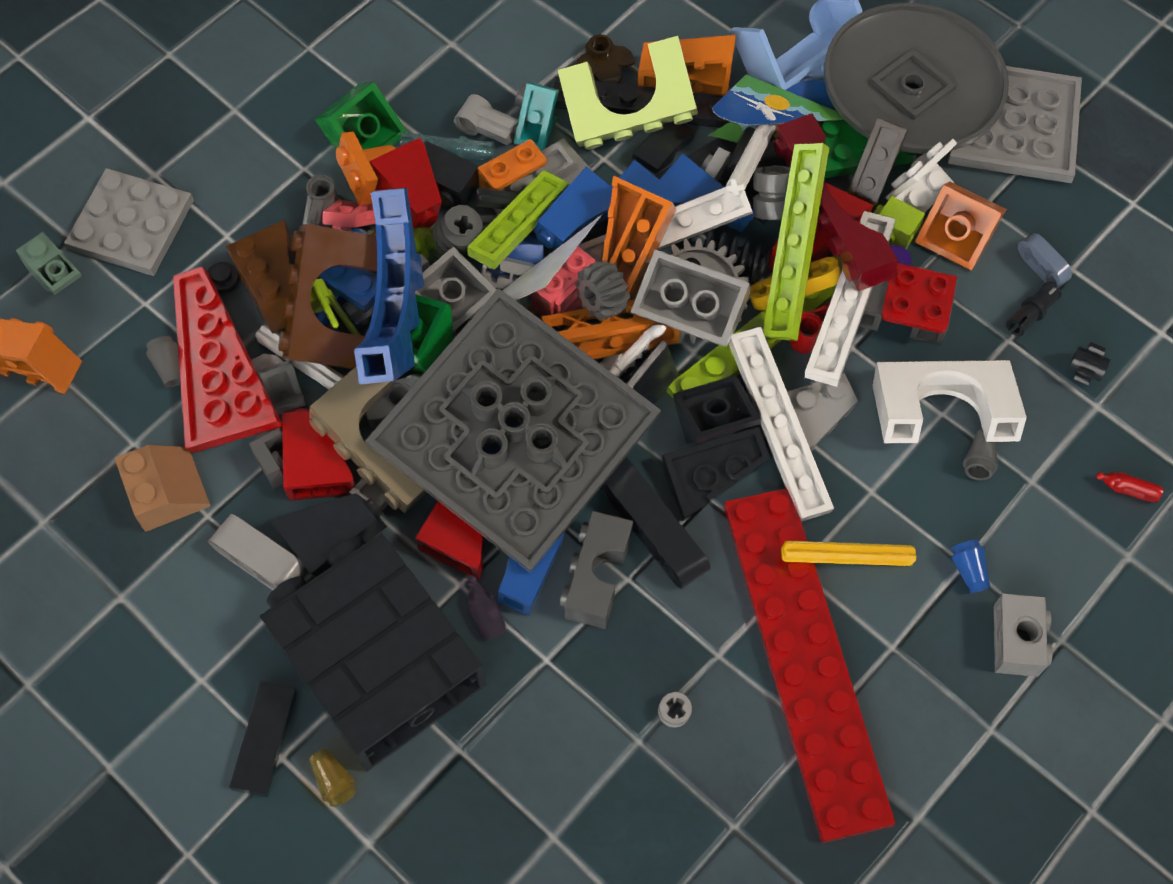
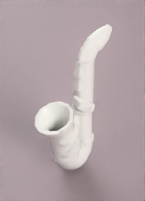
(620, 363)

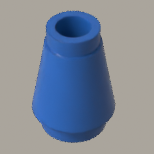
(972, 565)

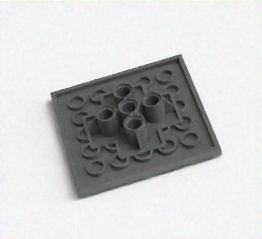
(522, 493)

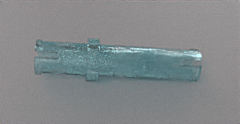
(462, 147)

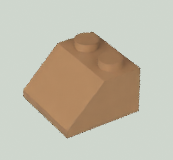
(161, 484)

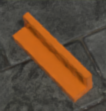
(609, 337)

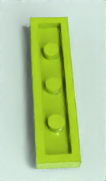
(516, 220)

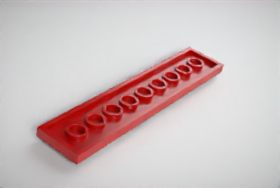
(808, 670)

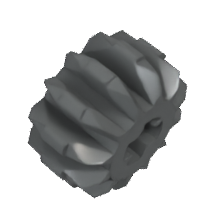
(602, 290)

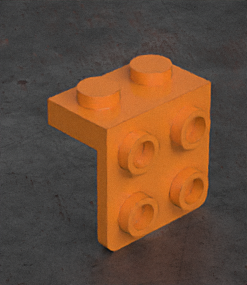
(357, 167)

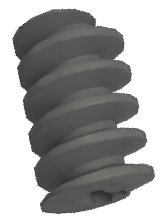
(456, 229)

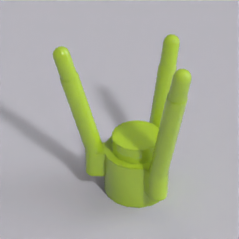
(322, 299)

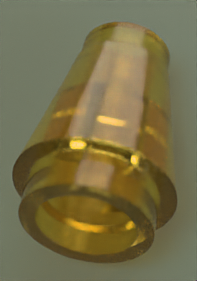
(332, 779)

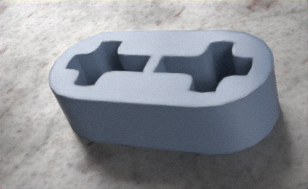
(1044, 260)

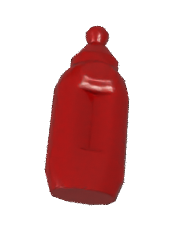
(1131, 486)

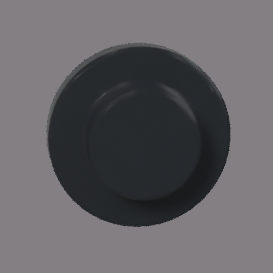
(224, 276)

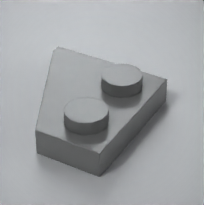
(822, 407)

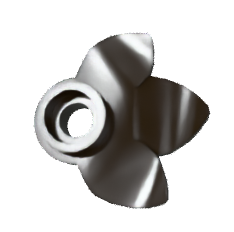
(606, 58)

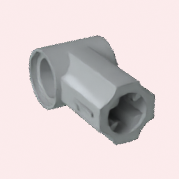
(479, 117)

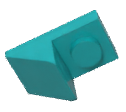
(536, 115)

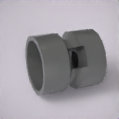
(772, 187)

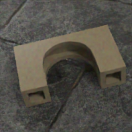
(339, 417)

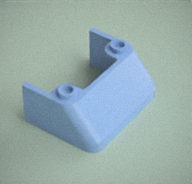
(804, 59)

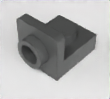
(265, 450)

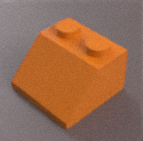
(960, 225)

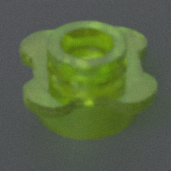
(423, 241)

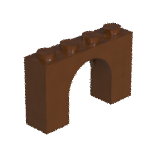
(316, 251)

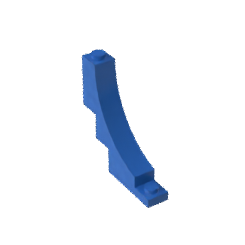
(591, 197)

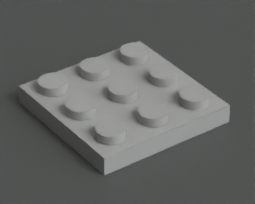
(129, 222)

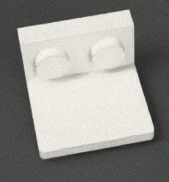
(924, 179)

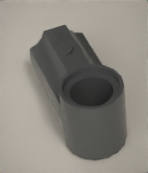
(317, 204)

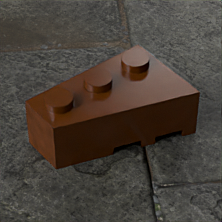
(263, 268)

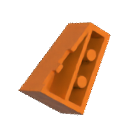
(36, 353)

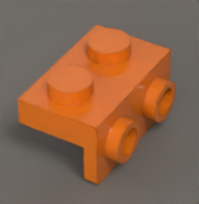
(511, 166)

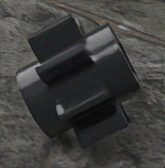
(1089, 363)

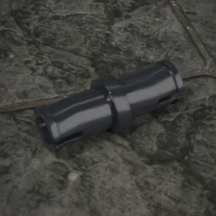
(1033, 309)

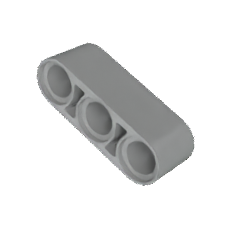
(255, 553)

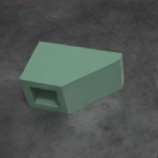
(48, 264)

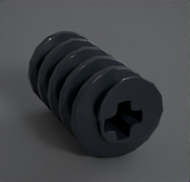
(753, 261)

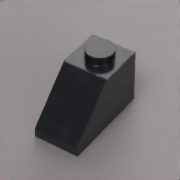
(454, 175)

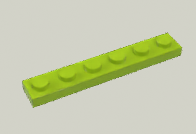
(795, 241)

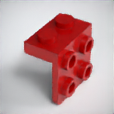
(919, 298)

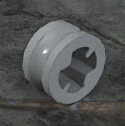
(663, 709)

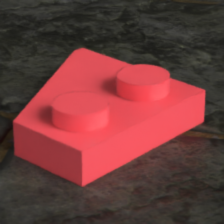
(348, 215)

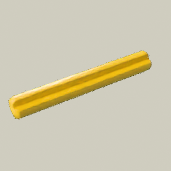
(848, 553)

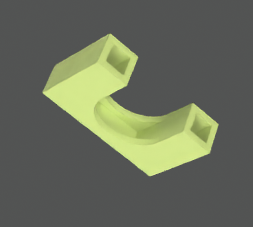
(670, 102)

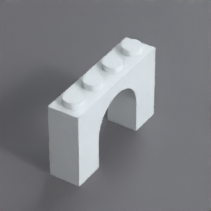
(983, 384)

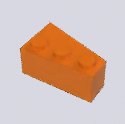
(706, 61)
(634, 230)

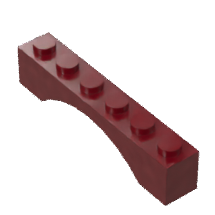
(863, 251)

